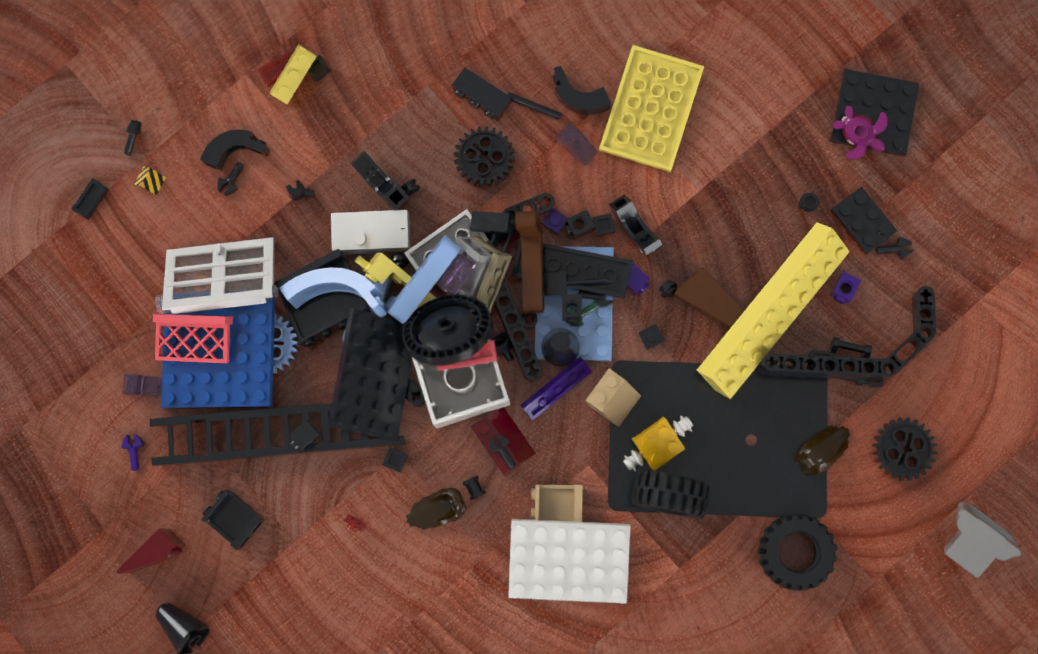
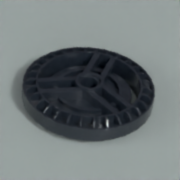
(447, 330)

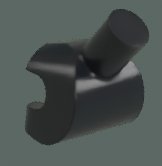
(299, 192)
(503, 346)

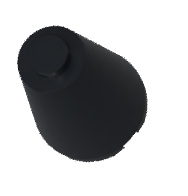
(560, 347)
(181, 628)

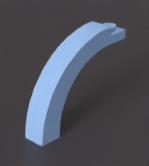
(331, 280)

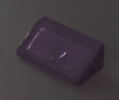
(455, 274)

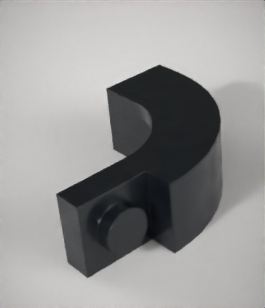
(579, 102)
(228, 142)
(381, 184)
(634, 226)

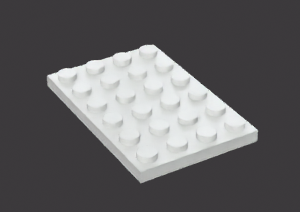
(569, 560)

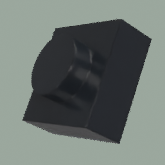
(319, 68)
(603, 225)
(651, 337)
(395, 459)

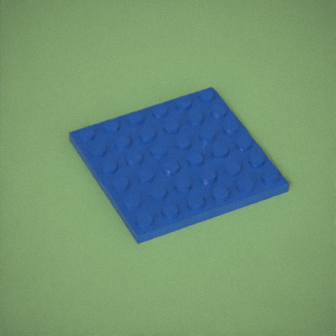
(242, 381)

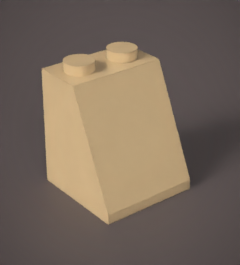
(613, 397)

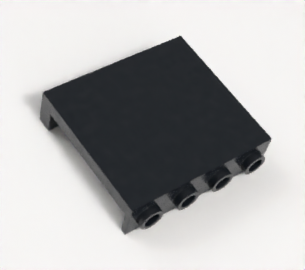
(325, 312)

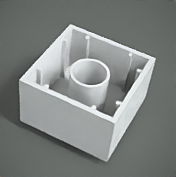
(461, 391)

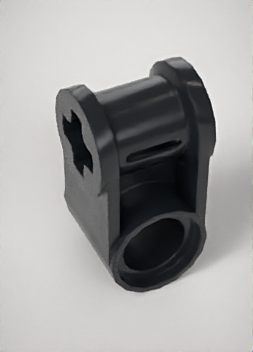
(413, 389)

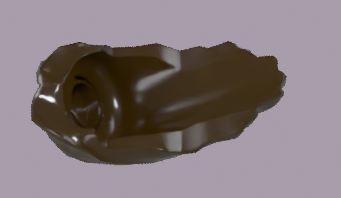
(822, 450)
(437, 509)

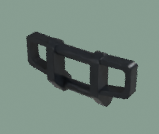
(835, 344)

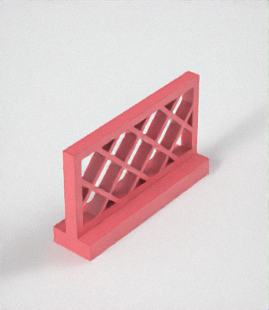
(192, 321)

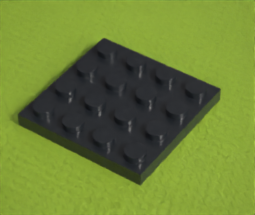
(874, 94)

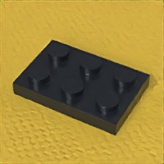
(863, 220)

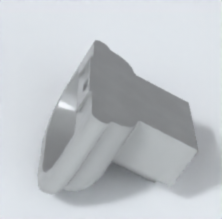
(979, 541)

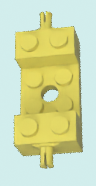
(381, 268)

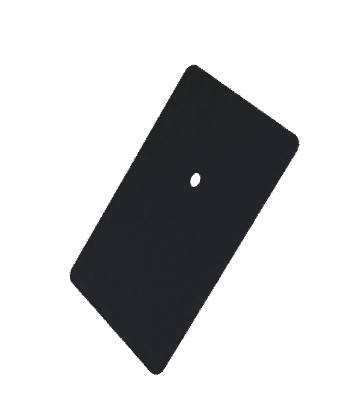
(741, 477)

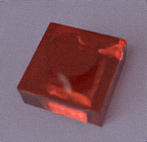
(354, 523)

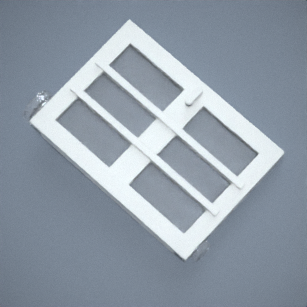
(218, 276)

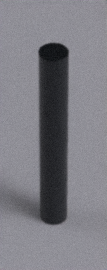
(535, 106)

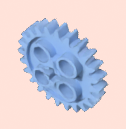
(289, 343)

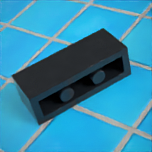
(481, 94)

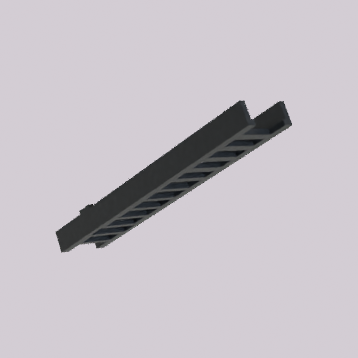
(325, 446)

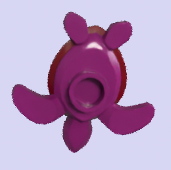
(861, 132)

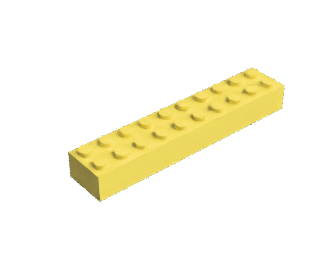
(773, 310)

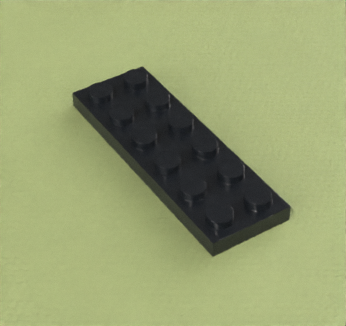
(583, 266)

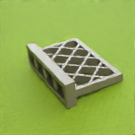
(494, 274)

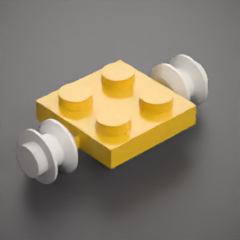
(658, 443)

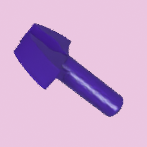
(133, 450)

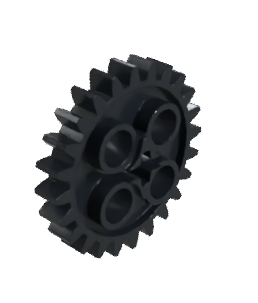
(471, 166)
(920, 456)

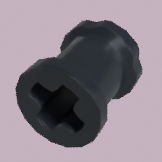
(474, 487)

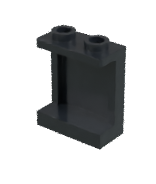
(232, 518)

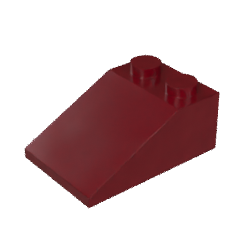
(157, 549)

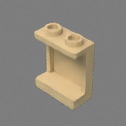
(557, 503)

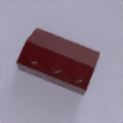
(501, 423)

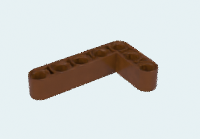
(530, 228)

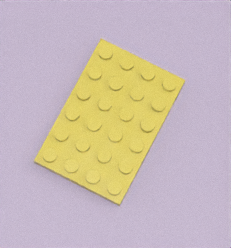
(651, 108)

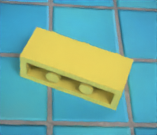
(293, 74)

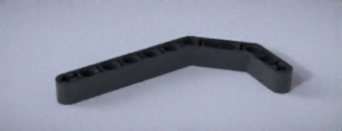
(504, 291)
(857, 364)

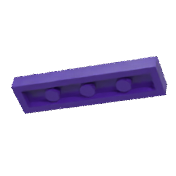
(556, 388)

